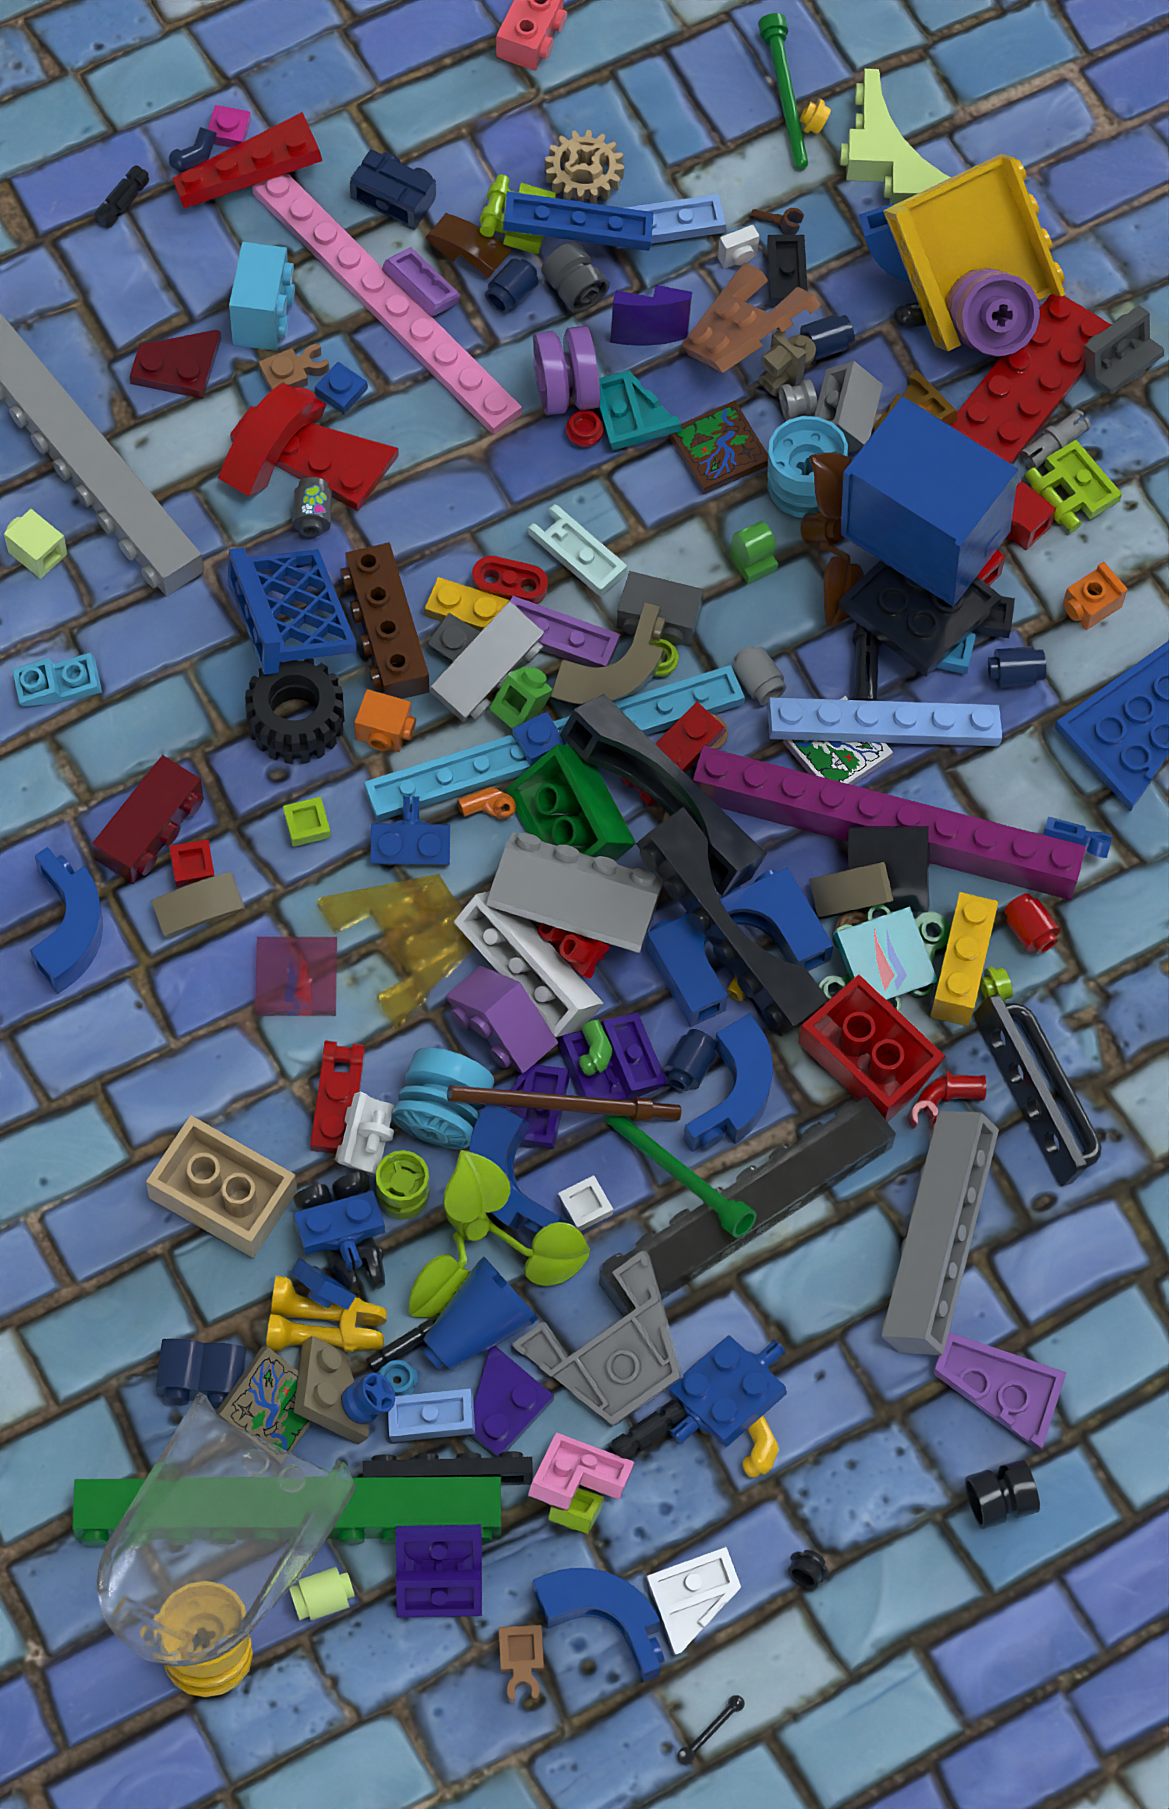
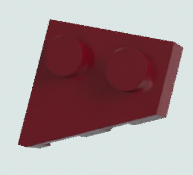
(177, 363)

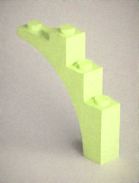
(880, 152)

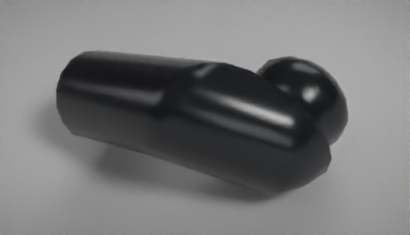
(909, 315)

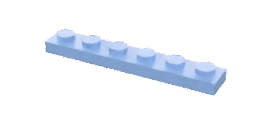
(884, 721)

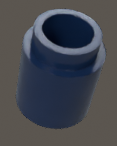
(512, 285)
(829, 335)
(1017, 666)
(690, 1060)

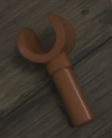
(786, 227)

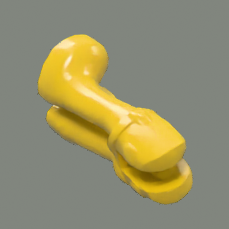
(289, 1304)

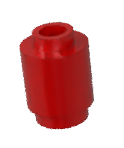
(1032, 923)

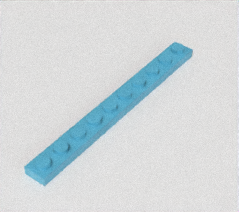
(504, 759)

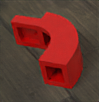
(266, 435)

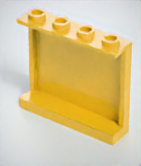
(971, 225)

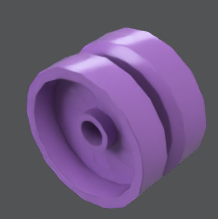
(993, 311)
(566, 371)

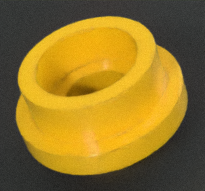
(814, 116)

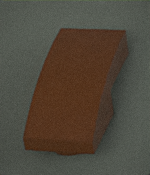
(460, 237)

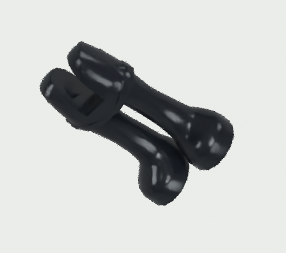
(368, 1251)

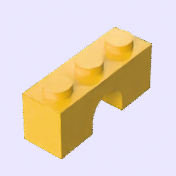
(964, 959)

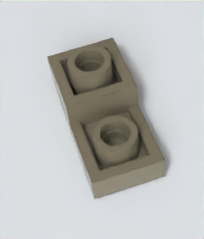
(851, 889)
(198, 904)

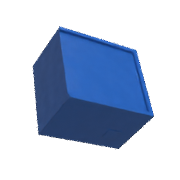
(928, 501)

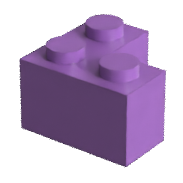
(504, 1016)

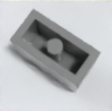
(850, 402)

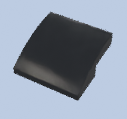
(905, 857)

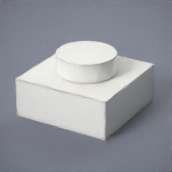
(738, 247)
(585, 1203)

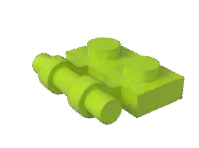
(492, 215)
(1081, 479)

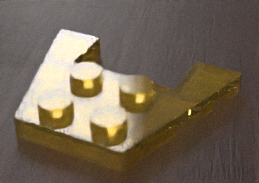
(419, 926)

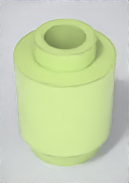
(322, 1594)

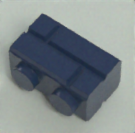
(393, 188)

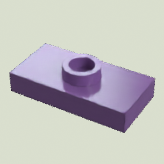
(421, 281)

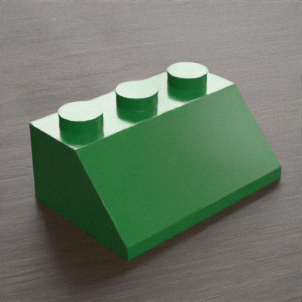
(570, 805)

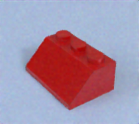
(870, 1047)

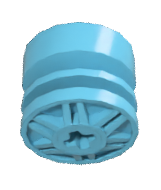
(789, 463)
(424, 1105)

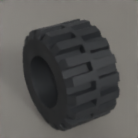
(295, 737)

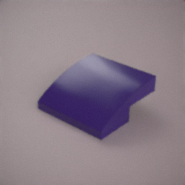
(651, 320)
(631, 1069)
(439, 1570)

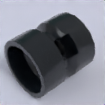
(1002, 1494)

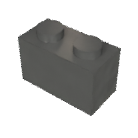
(678, 602)

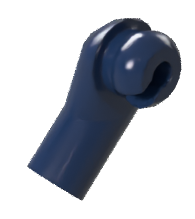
(195, 154)

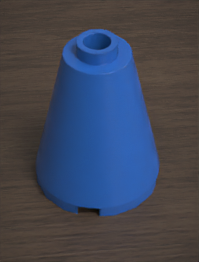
(477, 1318)

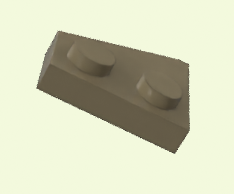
(320, 1386)

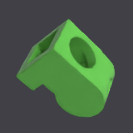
(753, 551)

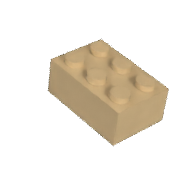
(222, 1186)

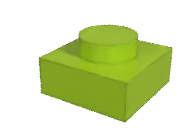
(306, 821)
(581, 1513)

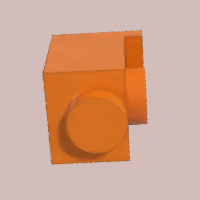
(1106, 598)

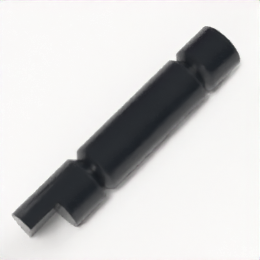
(401, 1345)

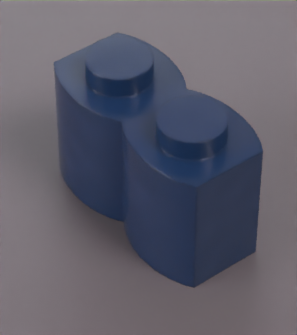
(198, 1367)

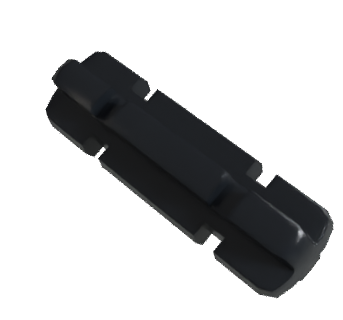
(121, 196)
(648, 1430)

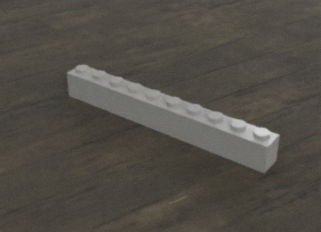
(94, 468)

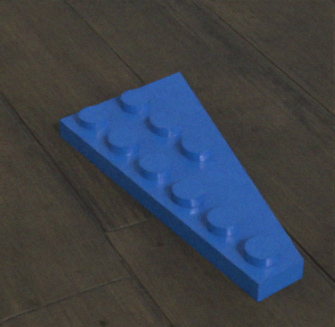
(1125, 727)

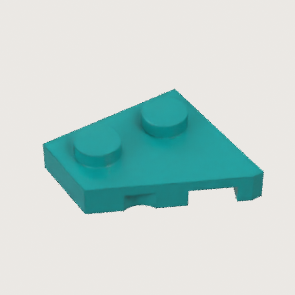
(632, 412)

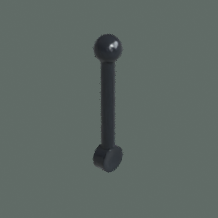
(686, 1754)

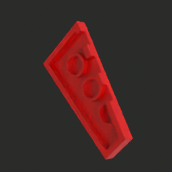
(258, 159)
(345, 461)

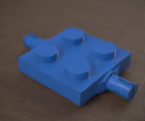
(727, 1391)

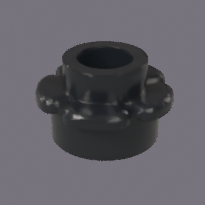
(807, 1569)

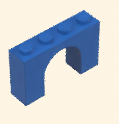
(770, 904)

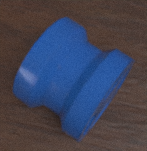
(368, 1398)

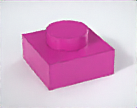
(229, 125)

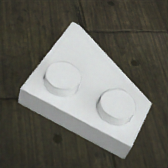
(692, 1595)

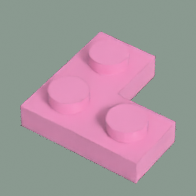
(575, 1464)

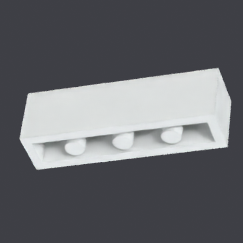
(523, 955)

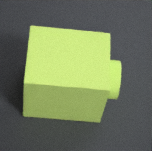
(35, 543)

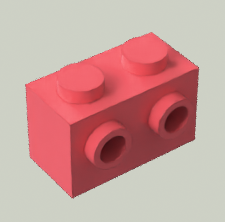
(529, 31)

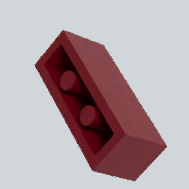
(148, 820)

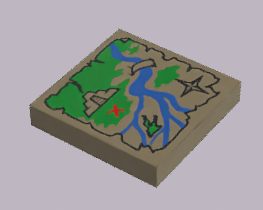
(265, 1401)

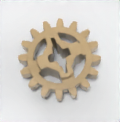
(584, 167)

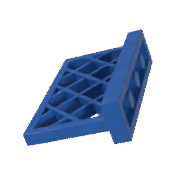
(261, 611)

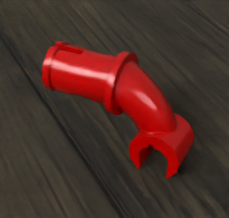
(946, 1088)

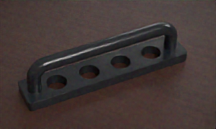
(1068, 1161)

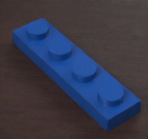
(578, 221)

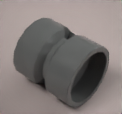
(572, 274)

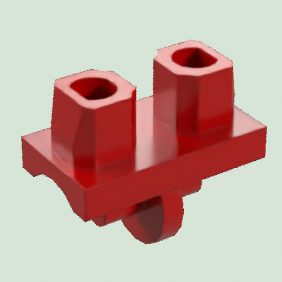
(576, 949)

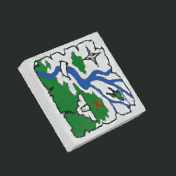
(840, 759)

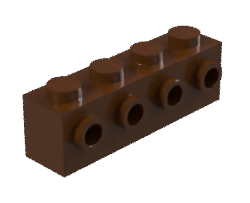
(386, 622)

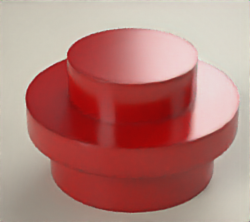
(584, 428)

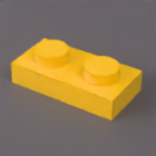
(464, 602)

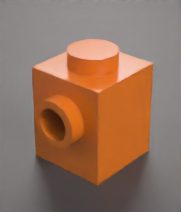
(384, 721)

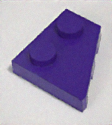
(543, 1122)
(506, 1403)

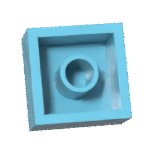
(261, 296)

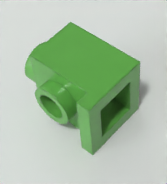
(526, 692)

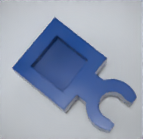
(1096, 842)
(323, 1288)

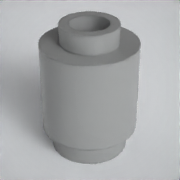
(759, 674)

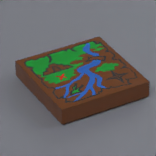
(719, 447)

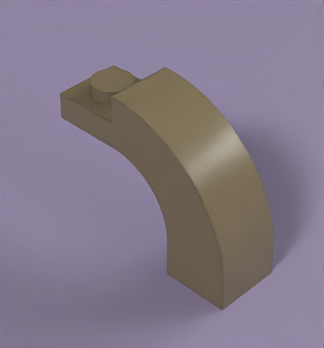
(622, 679)

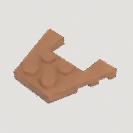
(734, 328)

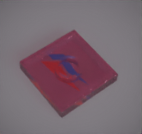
(296, 976)

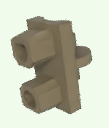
(786, 361)

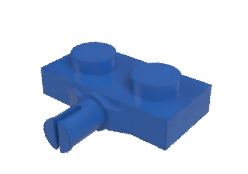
(410, 839)
(340, 1226)

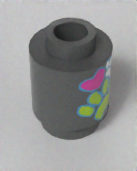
(312, 506)

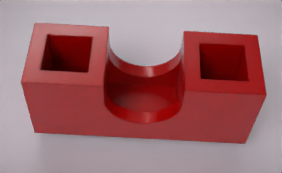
(1030, 521)

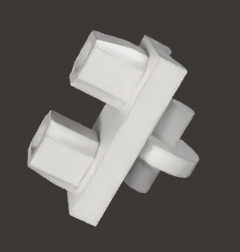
(365, 1133)

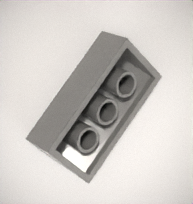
(575, 891)

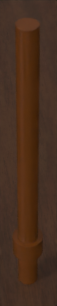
(638, 1109)

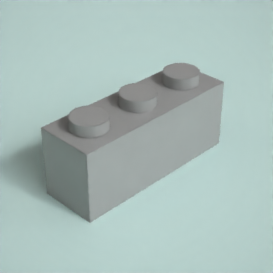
(487, 662)

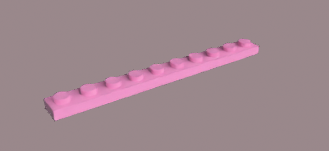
(389, 303)

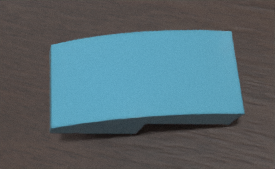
(59, 682)

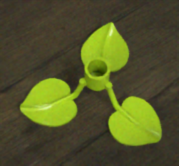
(472, 1191)

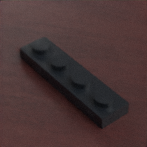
(509, 1465)

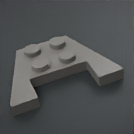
(622, 1364)

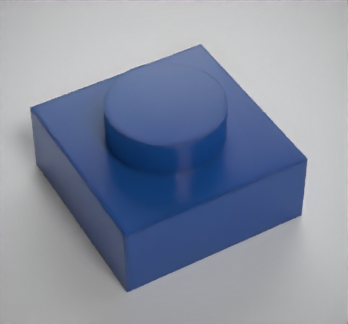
(341, 387)
(537, 737)

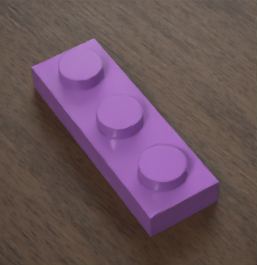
(570, 636)

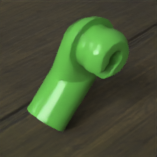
(599, 1051)

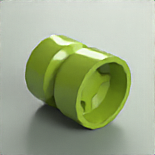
(402, 1175)

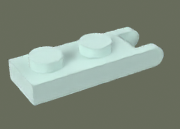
(579, 551)

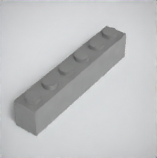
(940, 1233)

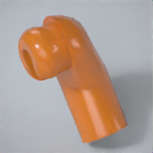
(489, 801)

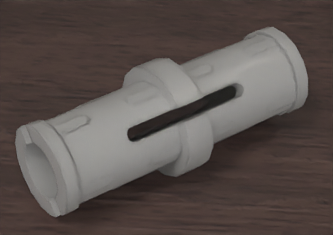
(1054, 439)

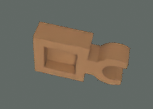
(292, 369)
(521, 1654)

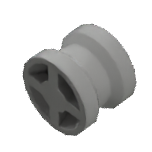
(798, 399)

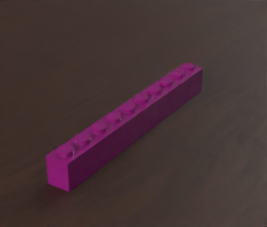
(833, 806)

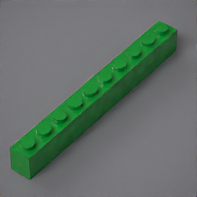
(371, 1512)

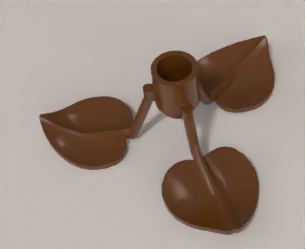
(825, 529)

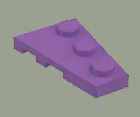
(1003, 1385)

